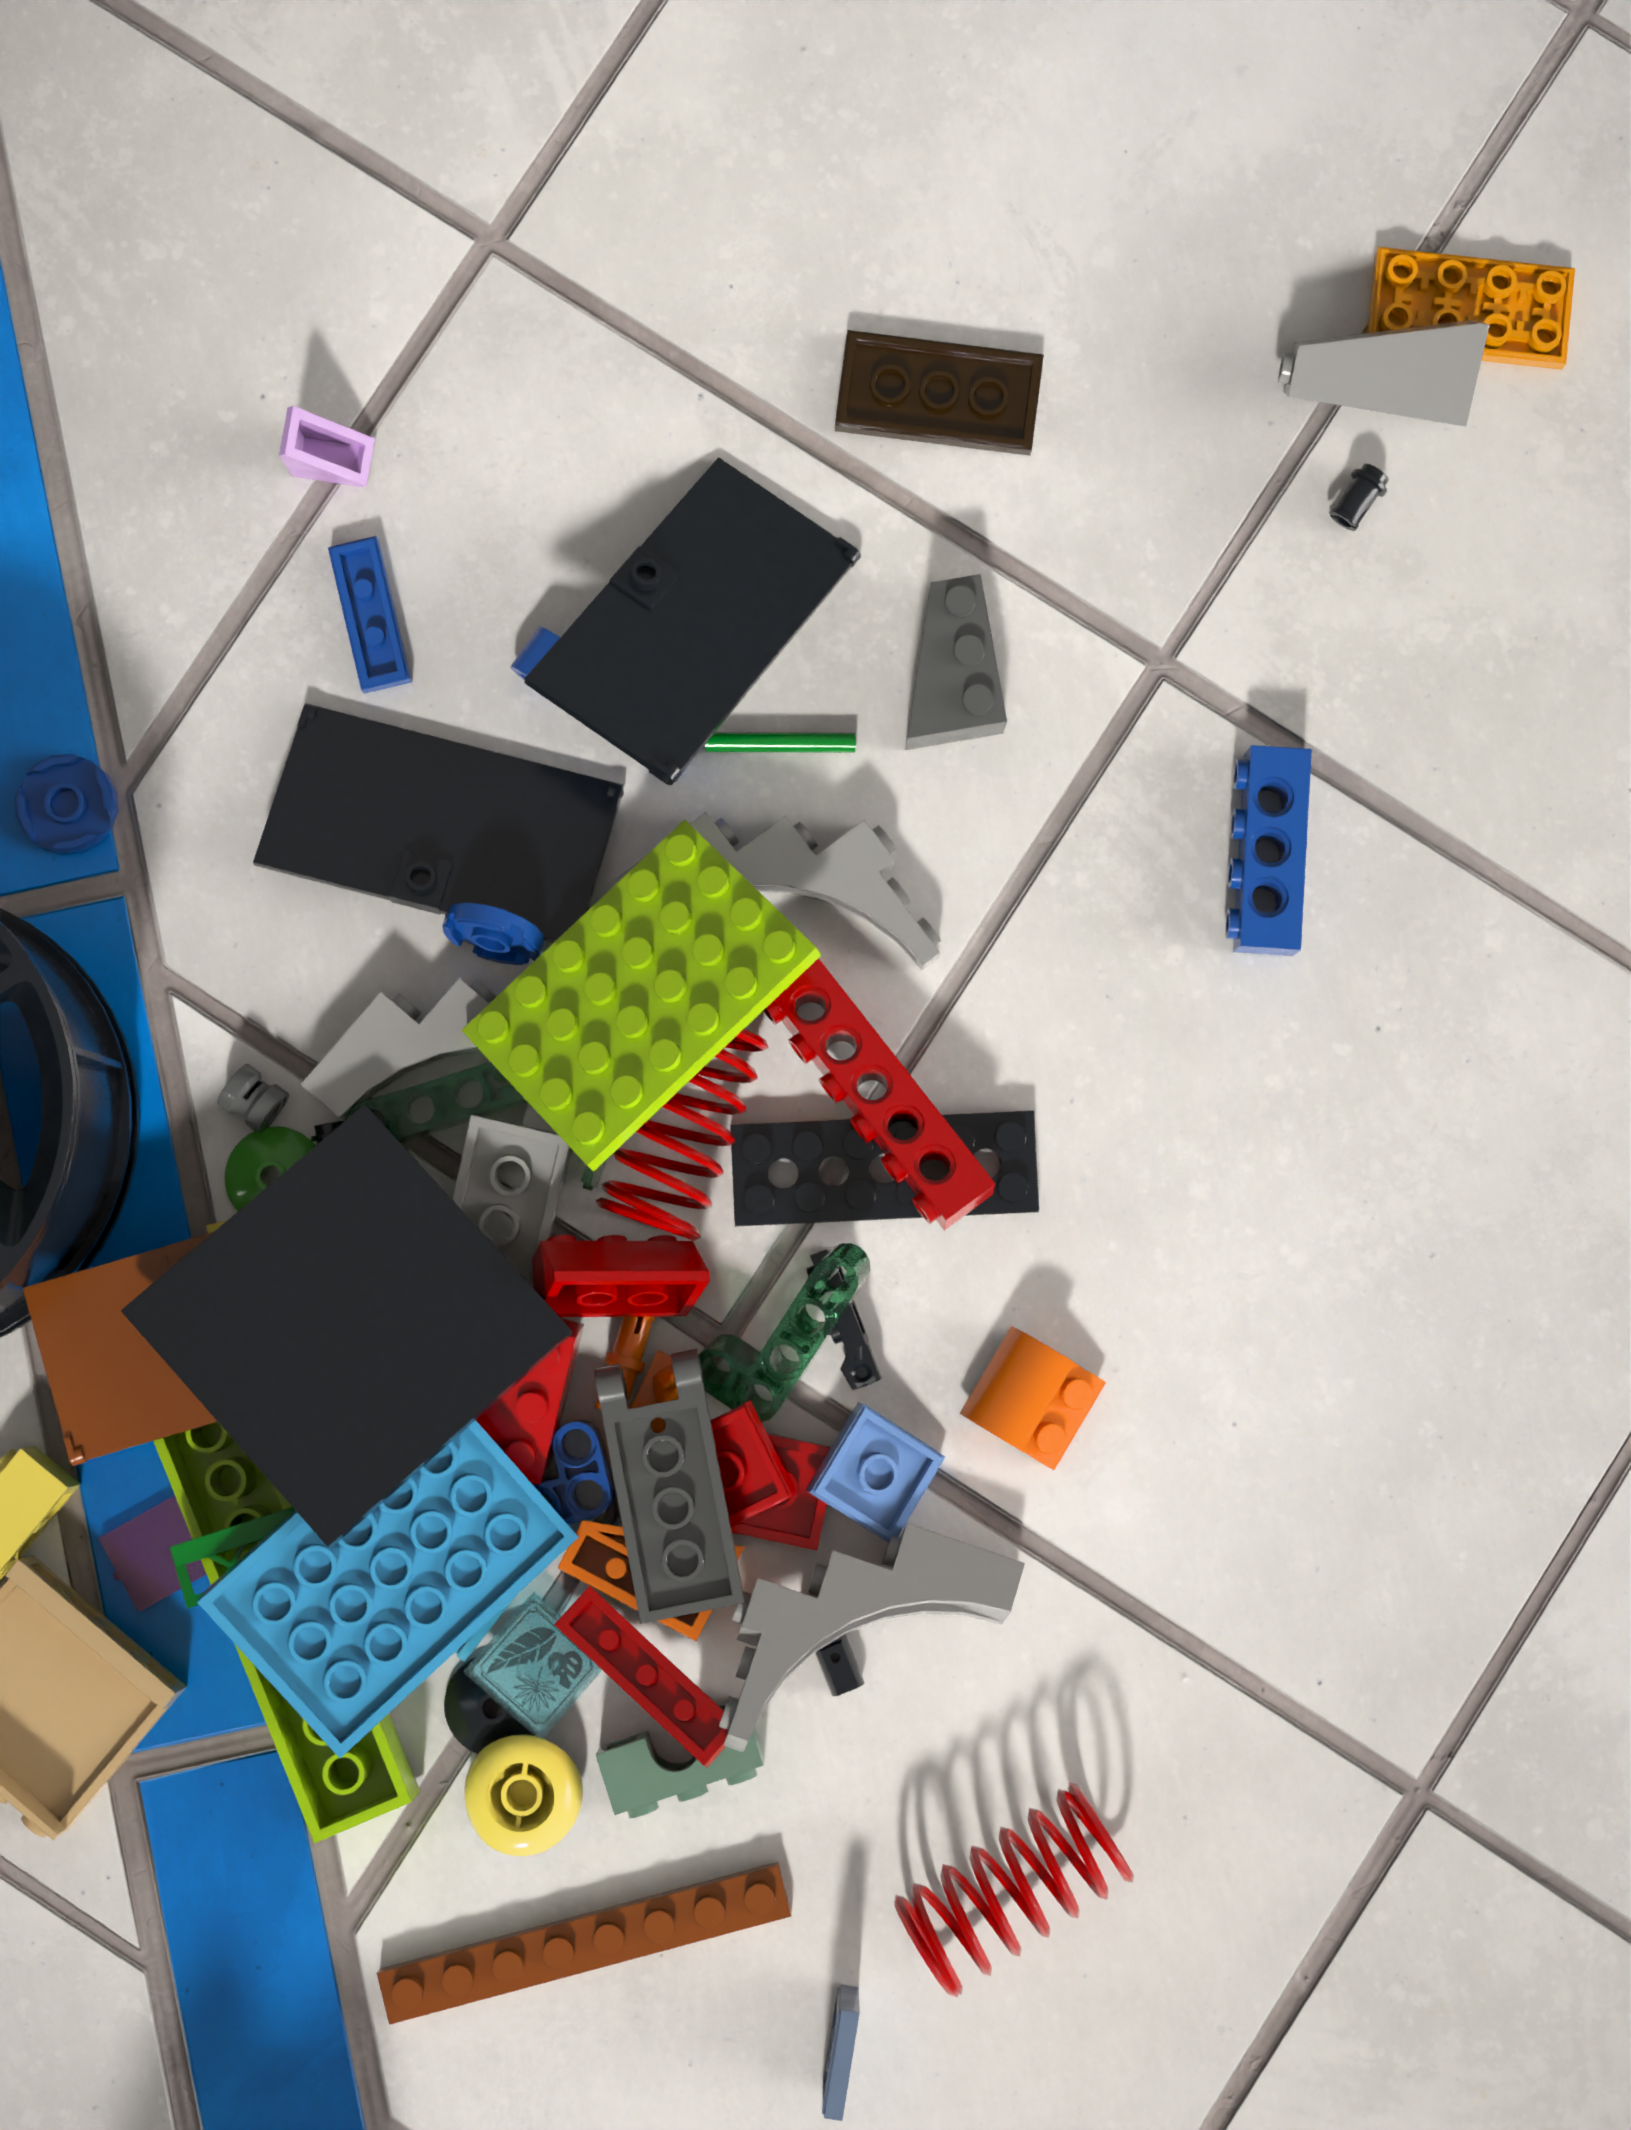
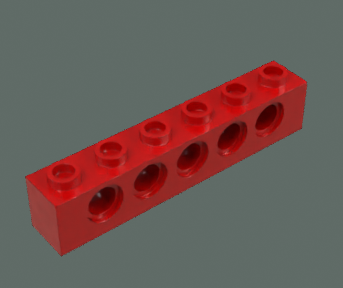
(937, 1200)

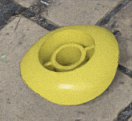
(522, 1794)

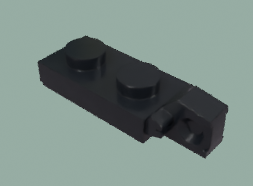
(859, 1364)

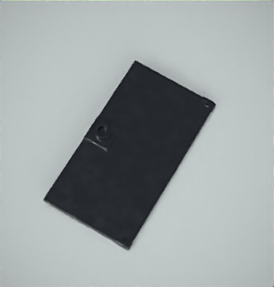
(692, 620)
(437, 822)

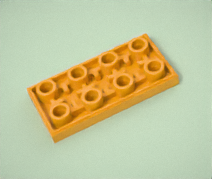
(1520, 301)

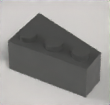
(957, 669)

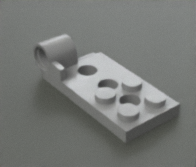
(533, 1204)

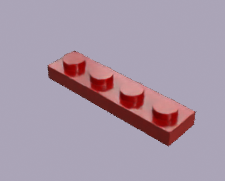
(645, 1675)

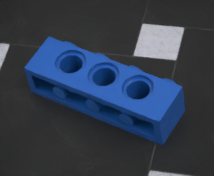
(1288, 775)

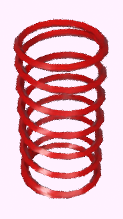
(641, 1162)
(922, 1931)

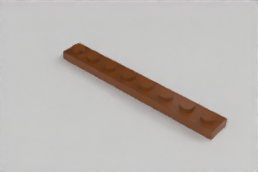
(583, 1943)

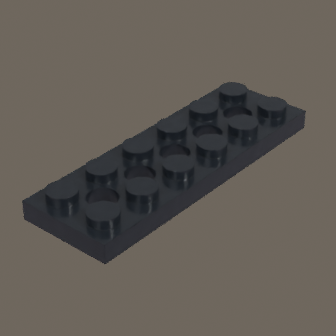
(860, 1196)

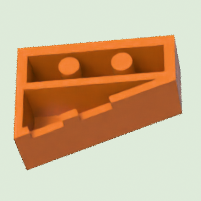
(603, 1563)

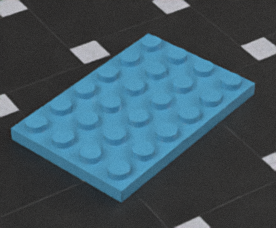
(396, 1596)

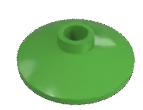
(255, 1154)

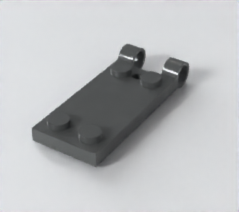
(671, 1496)

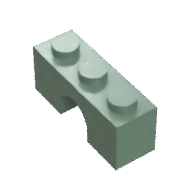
(640, 1777)

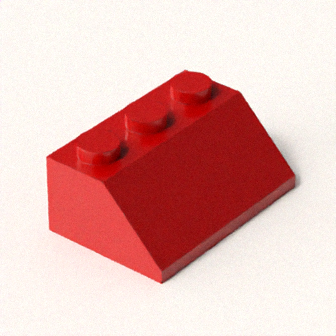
(619, 1276)

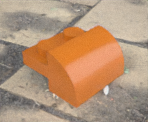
(1032, 1397)

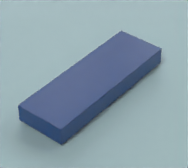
(369, 614)

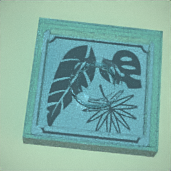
(533, 1668)

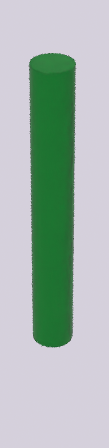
(782, 742)

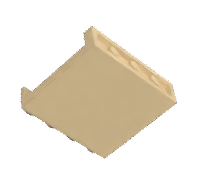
(69, 1698)

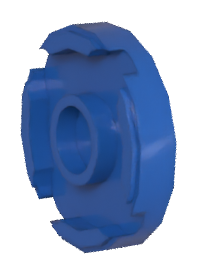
(66, 804)
(494, 933)

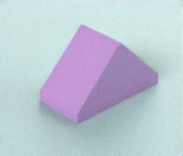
(324, 449)

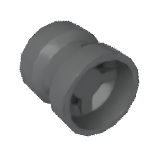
(253, 1098)

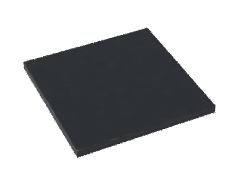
(347, 1325)

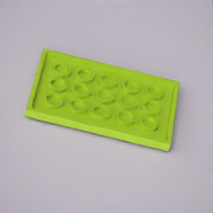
(640, 994)

